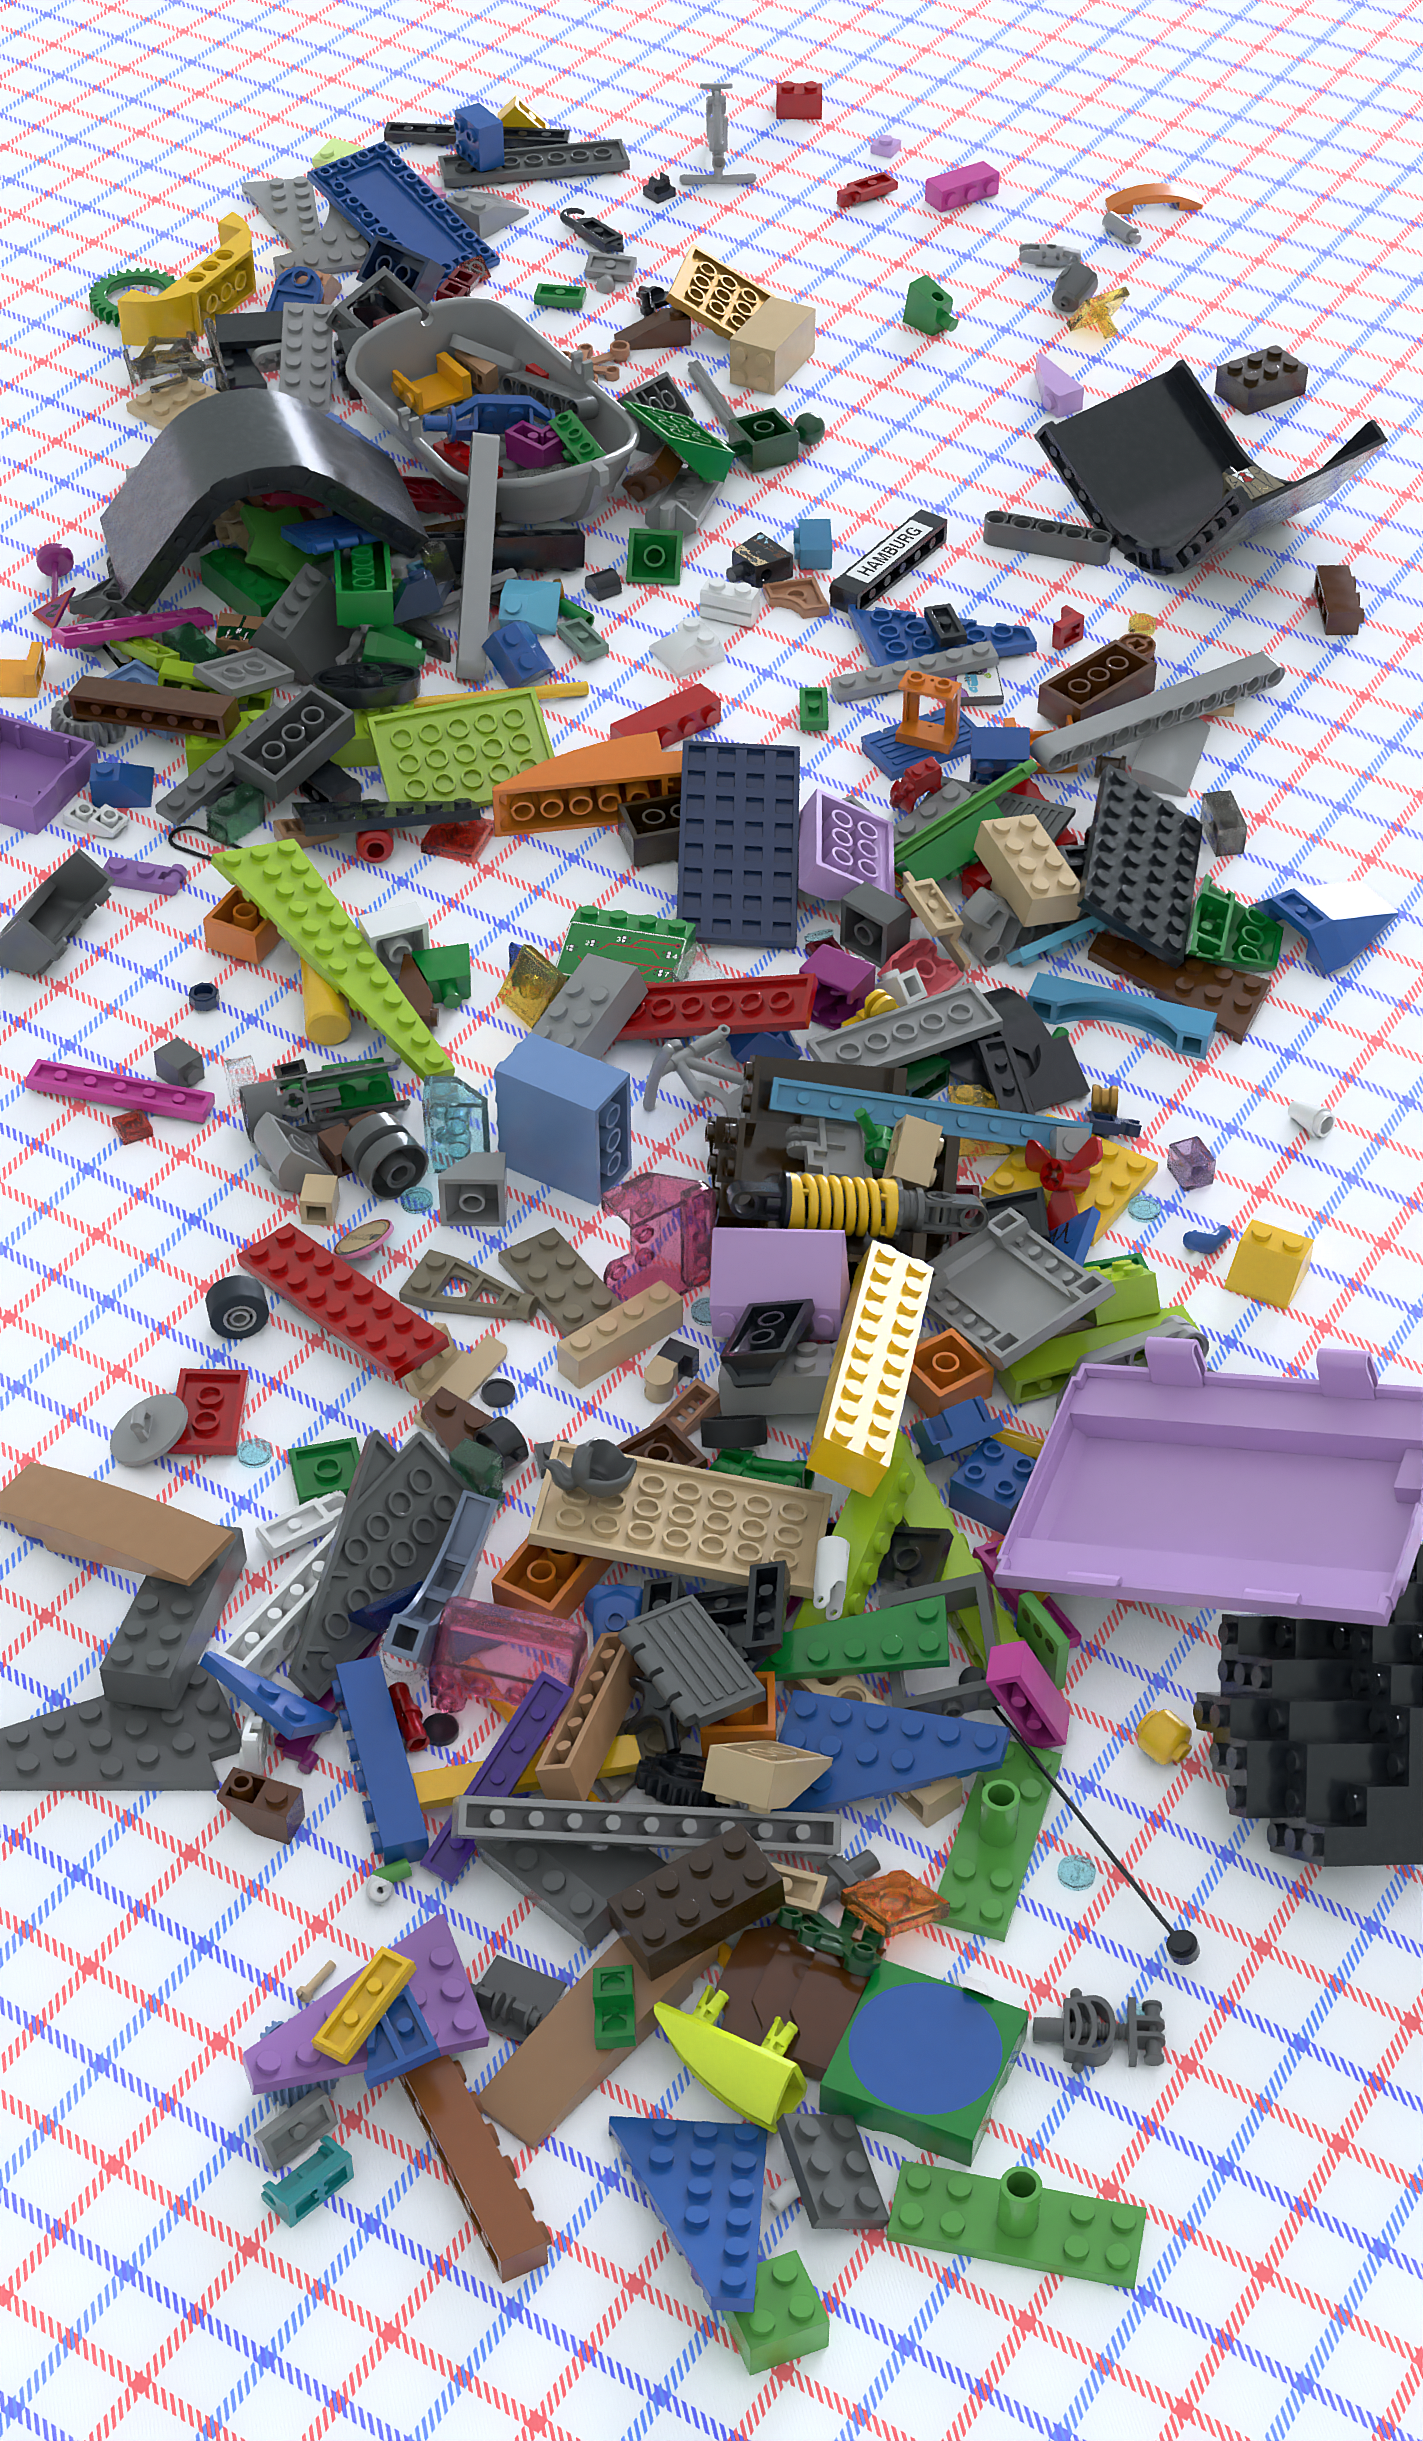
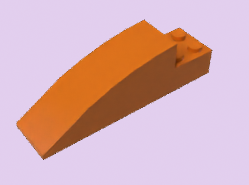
(585, 786)

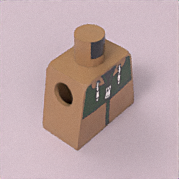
(236, 631)

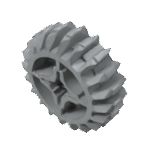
(93, 731)

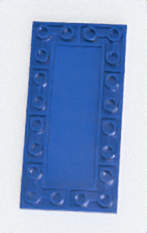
(390, 200)

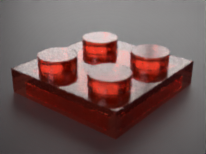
(458, 840)

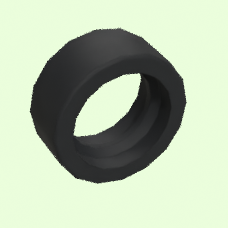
(733, 1431)

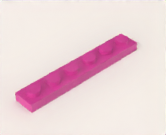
(123, 628)
(120, 1090)

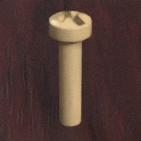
(304, 1993)

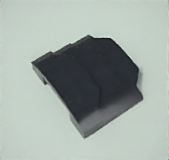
(1021, 1025)
(746, 1615)

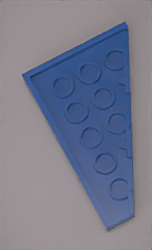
(903, 636)
(883, 1748)
(706, 2194)

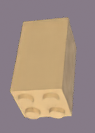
(772, 345)

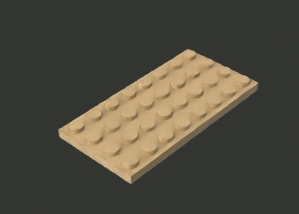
(687, 1522)

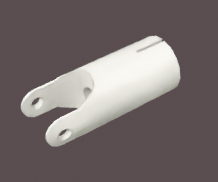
(831, 1575)

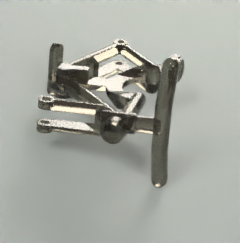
(178, 360)

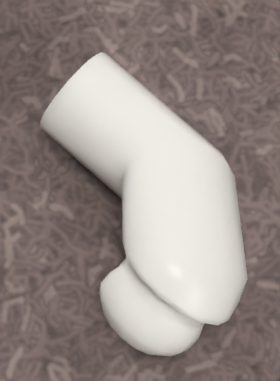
(783, 2196)

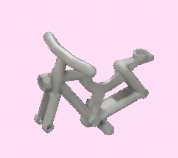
(718, 140)
(675, 1058)

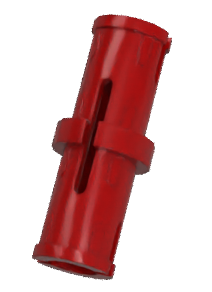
(408, 1717)

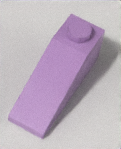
(1057, 390)

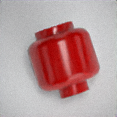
(374, 845)

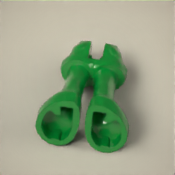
(747, 1464)

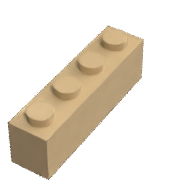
(620, 1334)

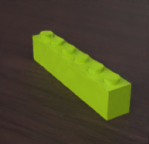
(1049, 1365)
(868, 1528)

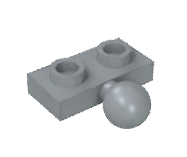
(610, 268)

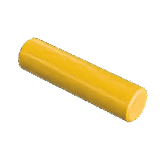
(324, 1010)

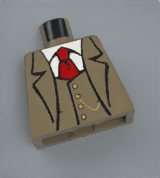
(1252, 479)

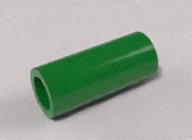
(573, 611)

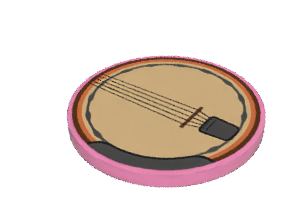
(363, 1240)

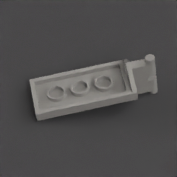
(682, 503)

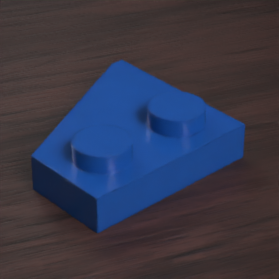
(399, 2041)

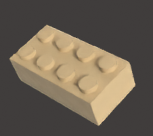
(1028, 870)

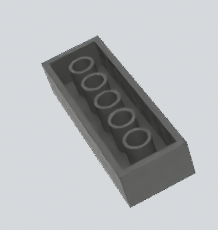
(169, 1632)

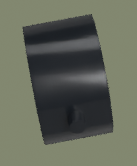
(504, 1438)

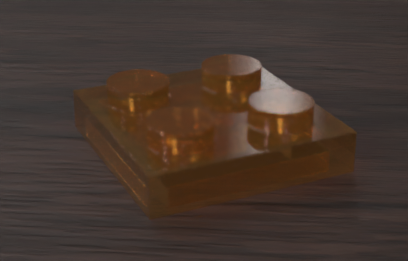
(894, 1903)

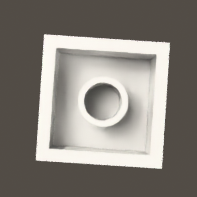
(395, 933)

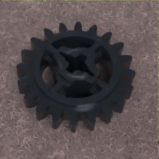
(675, 1780)

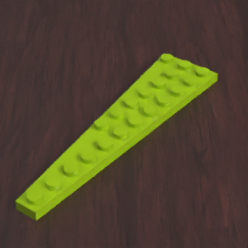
(321, 932)

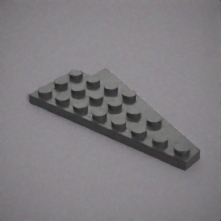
(382, 1543)
(123, 1745)

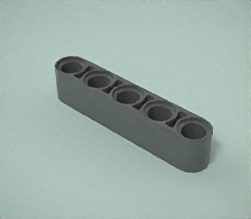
(550, 394)
(1047, 538)

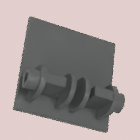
(515, 1997)

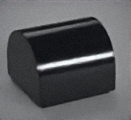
(603, 584)

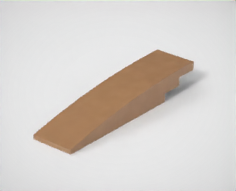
(110, 1524)
(560, 2059)

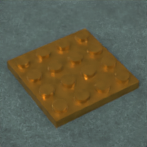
(715, 293)

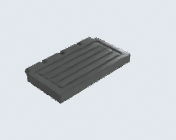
(691, 1663)

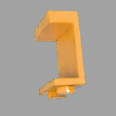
(436, 390)
(23, 677)

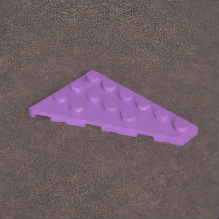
(439, 1987)

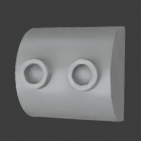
(287, 1153)

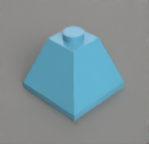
(531, 603)

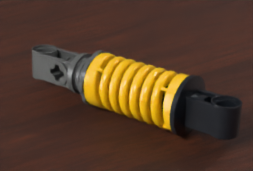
(855, 1205)

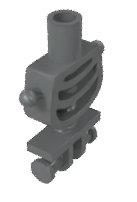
(1140, 2031)

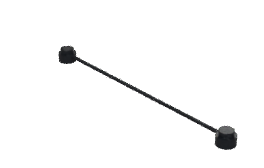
(1181, 1944)

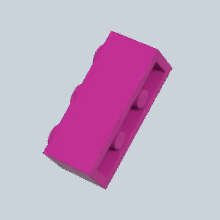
(962, 186)
(1028, 1695)

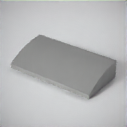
(1171, 757)

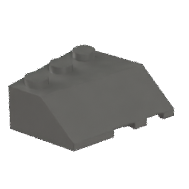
(661, 394)

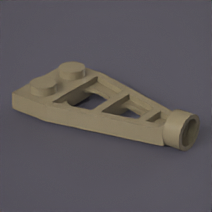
(435, 1272)

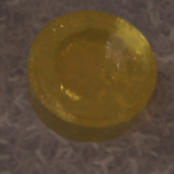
(1142, 623)

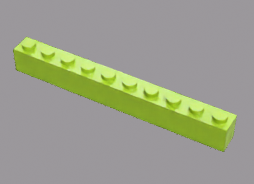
(927, 1511)

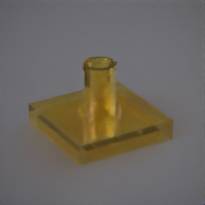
(1099, 311)
(531, 985)

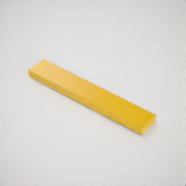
(439, 1786)

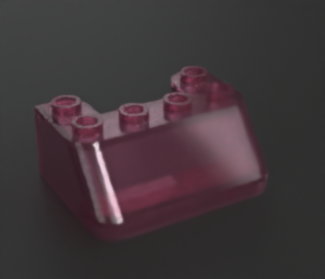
(668, 1233)
(500, 1653)

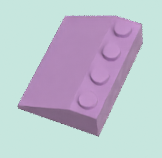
(843, 848)
(779, 1266)

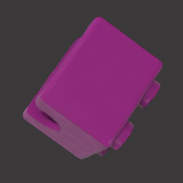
(841, 986)

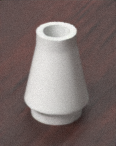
(1314, 1118)

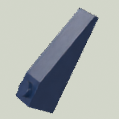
(415, 596)

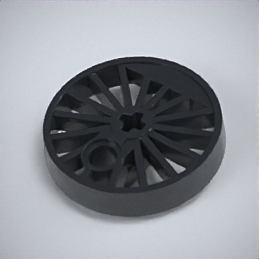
(370, 684)

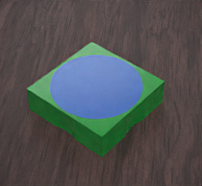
(924, 2061)

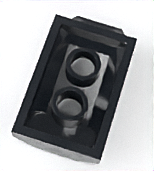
(765, 1340)

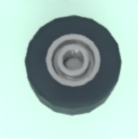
(237, 1307)

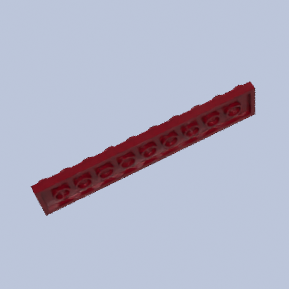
(425, 492)

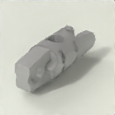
(1048, 254)

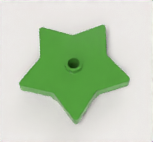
(272, 551)

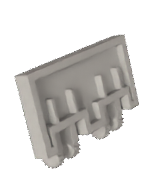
(829, 1147)

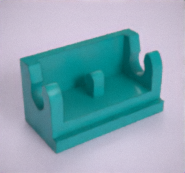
(310, 2183)

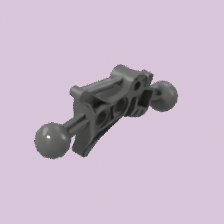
(102, 604)

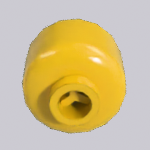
(1164, 1736)

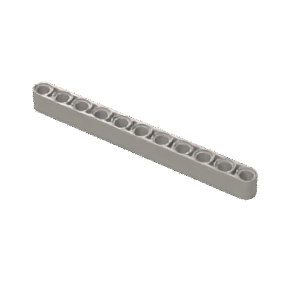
(477, 556)
(1156, 712)

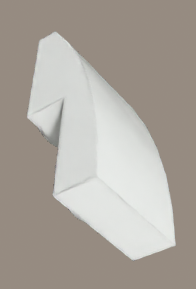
(95, 821)

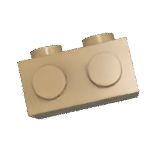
(913, 1152)

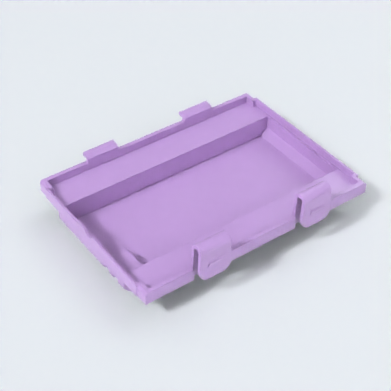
(1226, 1489)

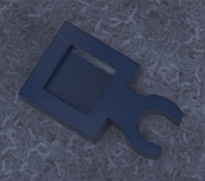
(1110, 1124)

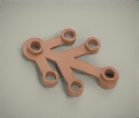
(618, 353)

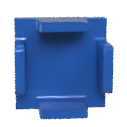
(954, 1430)

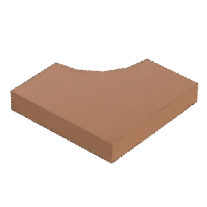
(799, 595)

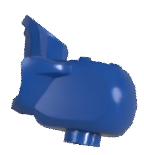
(611, 1607)

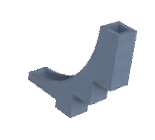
(452, 1574)

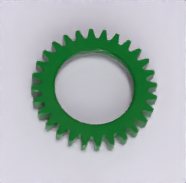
(98, 296)

